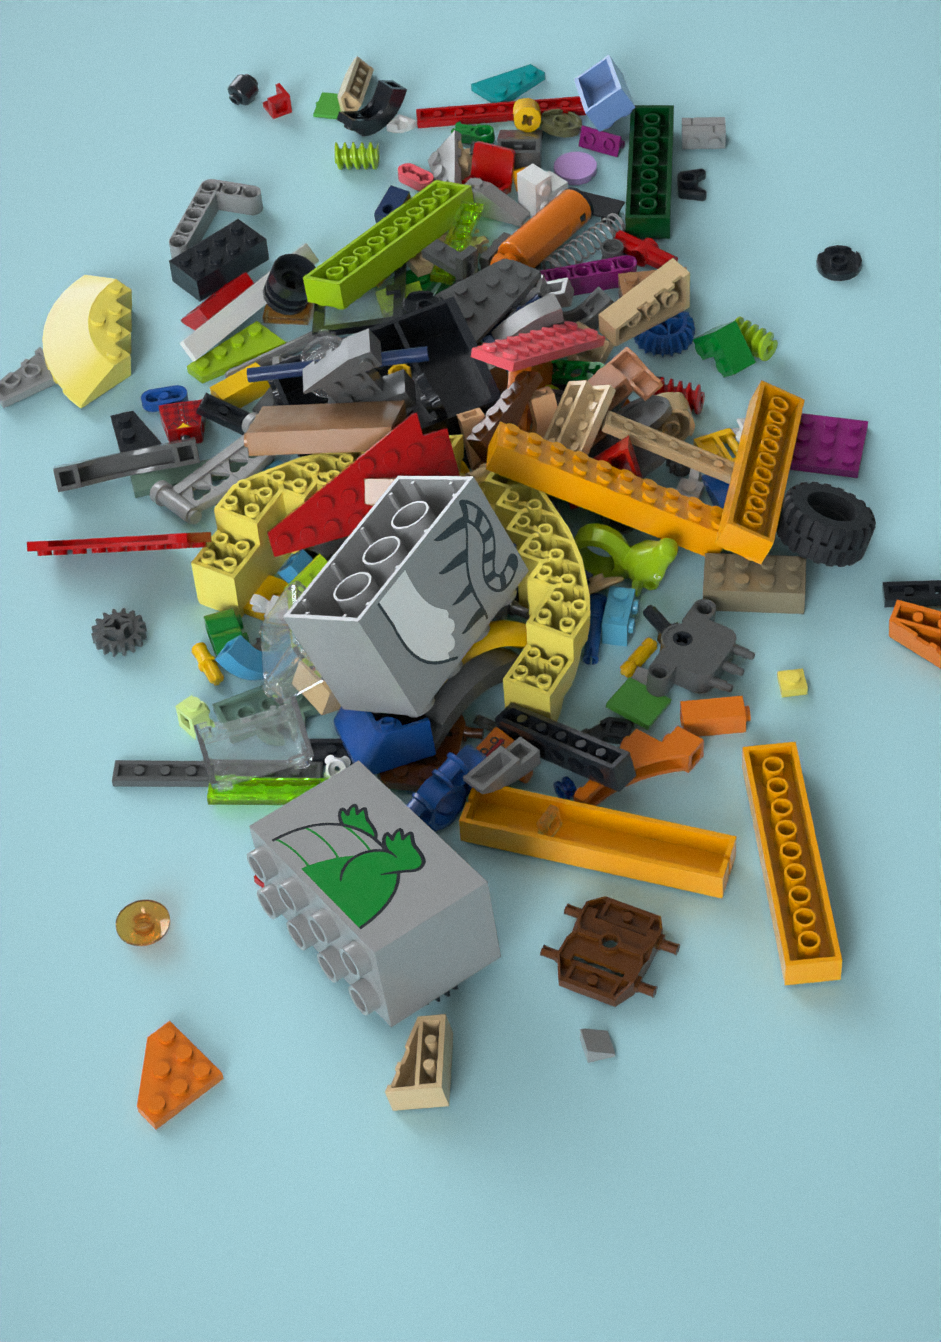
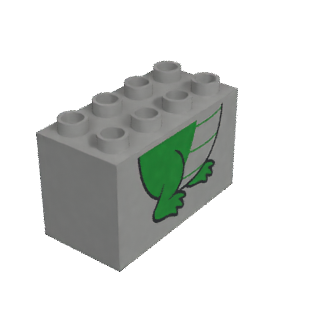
(373, 894)

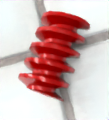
(694, 397)

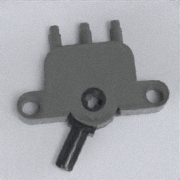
(693, 651)

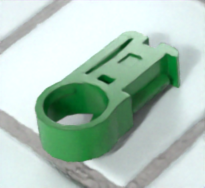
(475, 133)

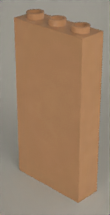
(322, 427)

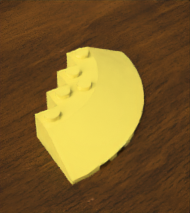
(89, 338)

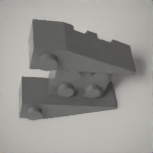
(351, 375)

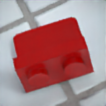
(493, 165)

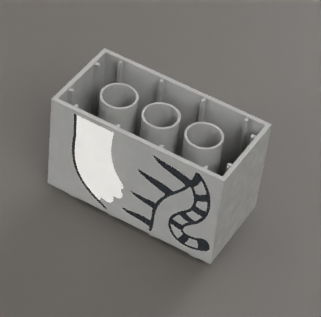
(408, 595)

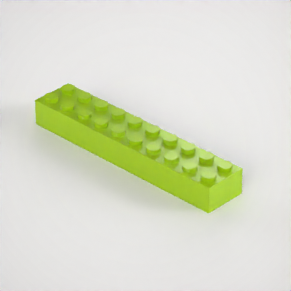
(386, 245)

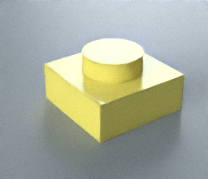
(792, 682)

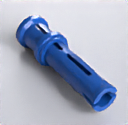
(592, 646)

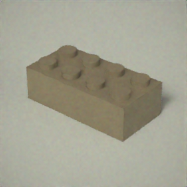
(755, 587)

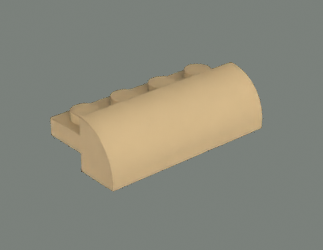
(580, 415)

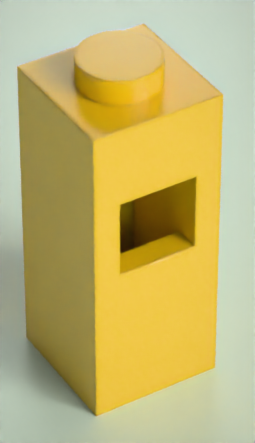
(238, 390)

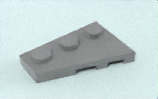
(445, 160)
(26, 380)

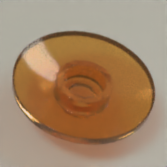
(139, 915)

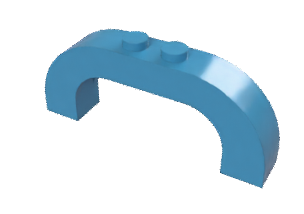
(240, 656)

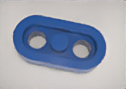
(161, 396)

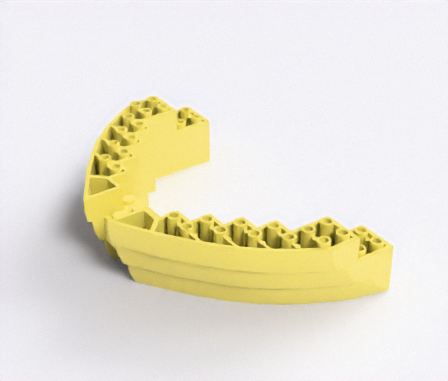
(552, 590)

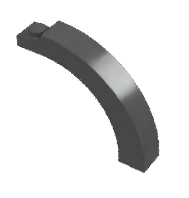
(466, 686)

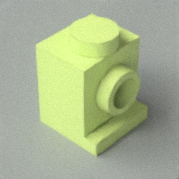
(192, 712)

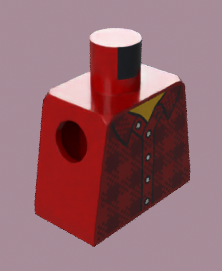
(182, 422)

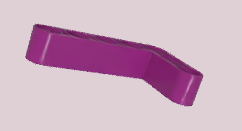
(590, 275)

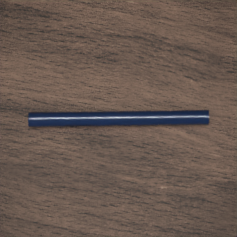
(295, 369)

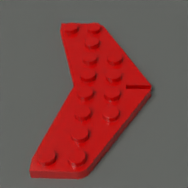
(121, 544)

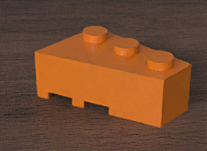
(917, 630)

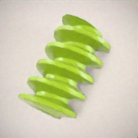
(357, 156)
(759, 343)

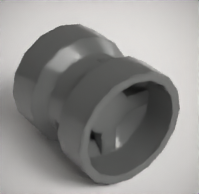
(612, 248)

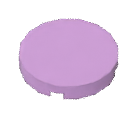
(575, 167)

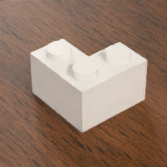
(538, 188)

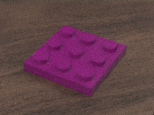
(829, 445)

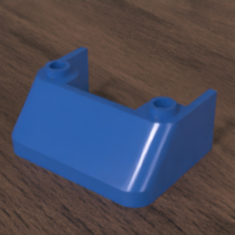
(384, 742)

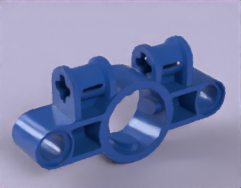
(445, 792)

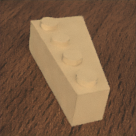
(647, 304)

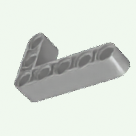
(208, 199)

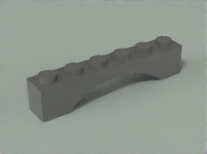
(126, 463)

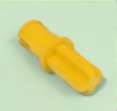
(207, 663)

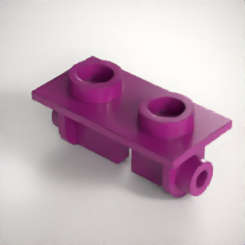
(600, 141)

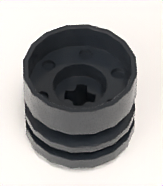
(285, 284)

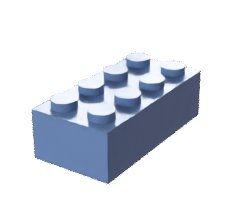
(604, 93)

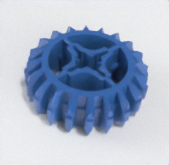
(669, 336)

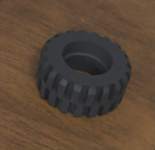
(825, 524)

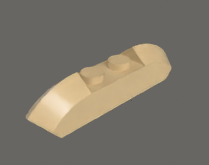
(354, 85)

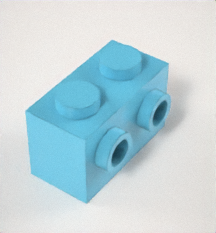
(619, 616)

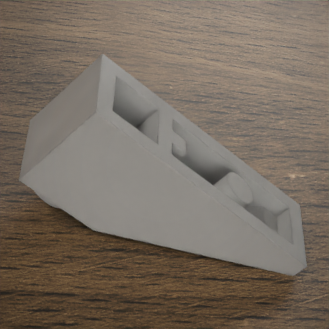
(497, 204)

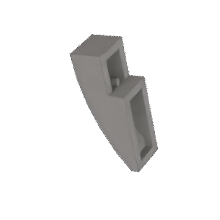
(561, 288)
(533, 316)
(503, 767)

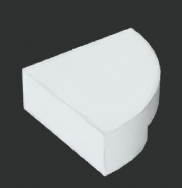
(401, 124)

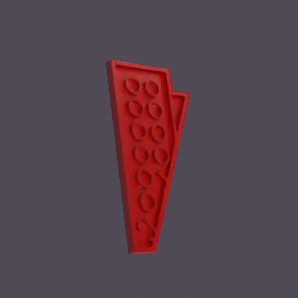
(341, 504)

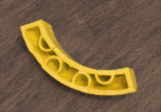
(501, 634)

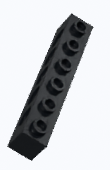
(569, 747)

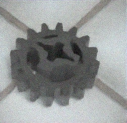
(119, 632)

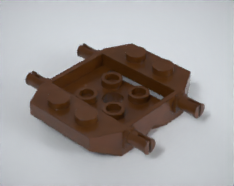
(414, 774)
(637, 939)

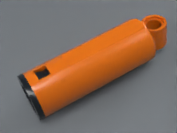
(547, 229)

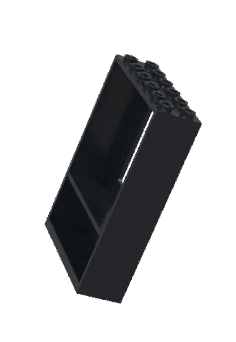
(453, 374)

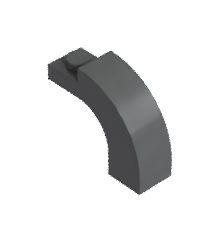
(589, 309)

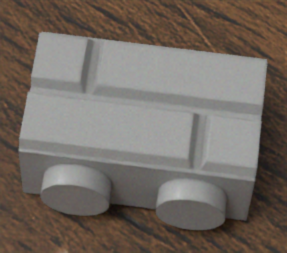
(703, 133)

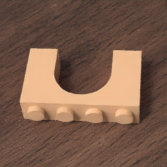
(542, 410)

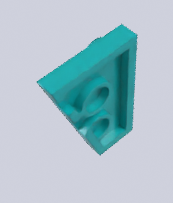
(509, 85)

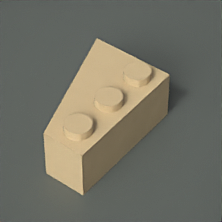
(425, 1069)

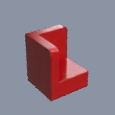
(278, 104)

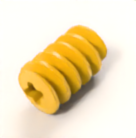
(526, 114)

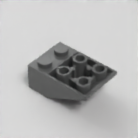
(525, 144)

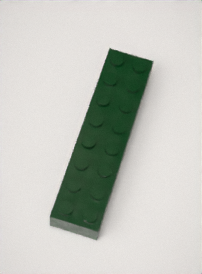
(650, 172)

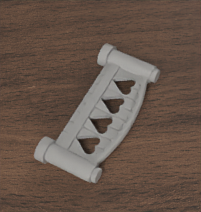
(181, 496)

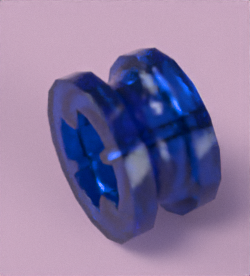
(565, 788)

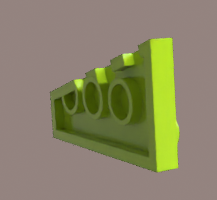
(235, 351)

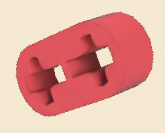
(414, 176)

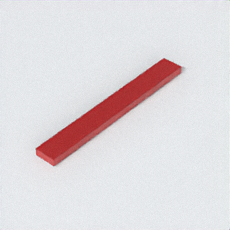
(490, 112)

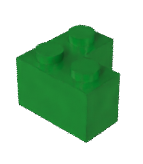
(727, 348)

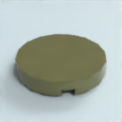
(561, 124)

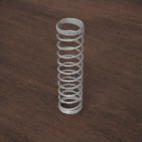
(554, 261)

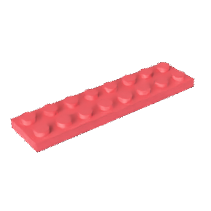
(538, 346)

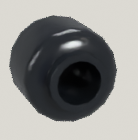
(243, 89)

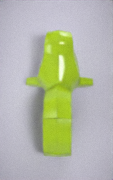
(642, 563)

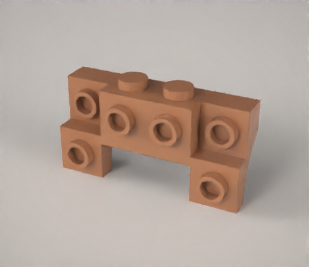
(625, 375)

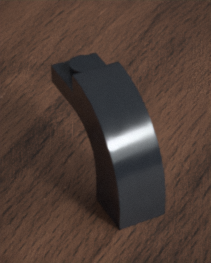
(378, 112)

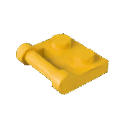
(713, 443)

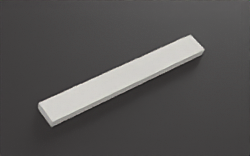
(233, 314)

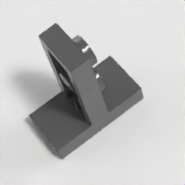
(456, 263)

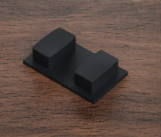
(604, 206)

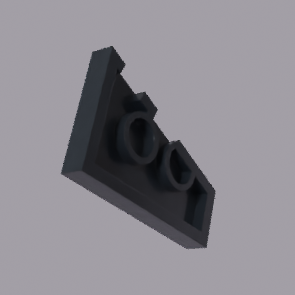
(132, 432)

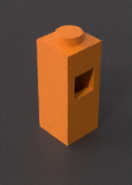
(714, 716)

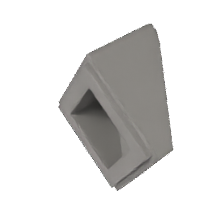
(596, 1044)

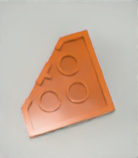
(172, 1075)

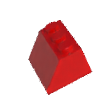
(217, 301)

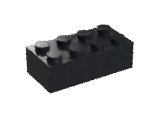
(219, 259)

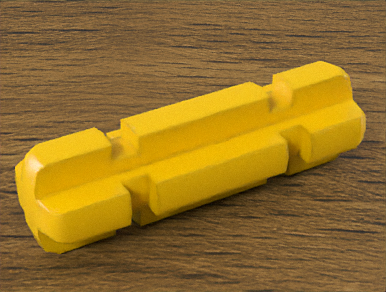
(638, 657)

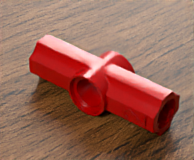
(644, 251)

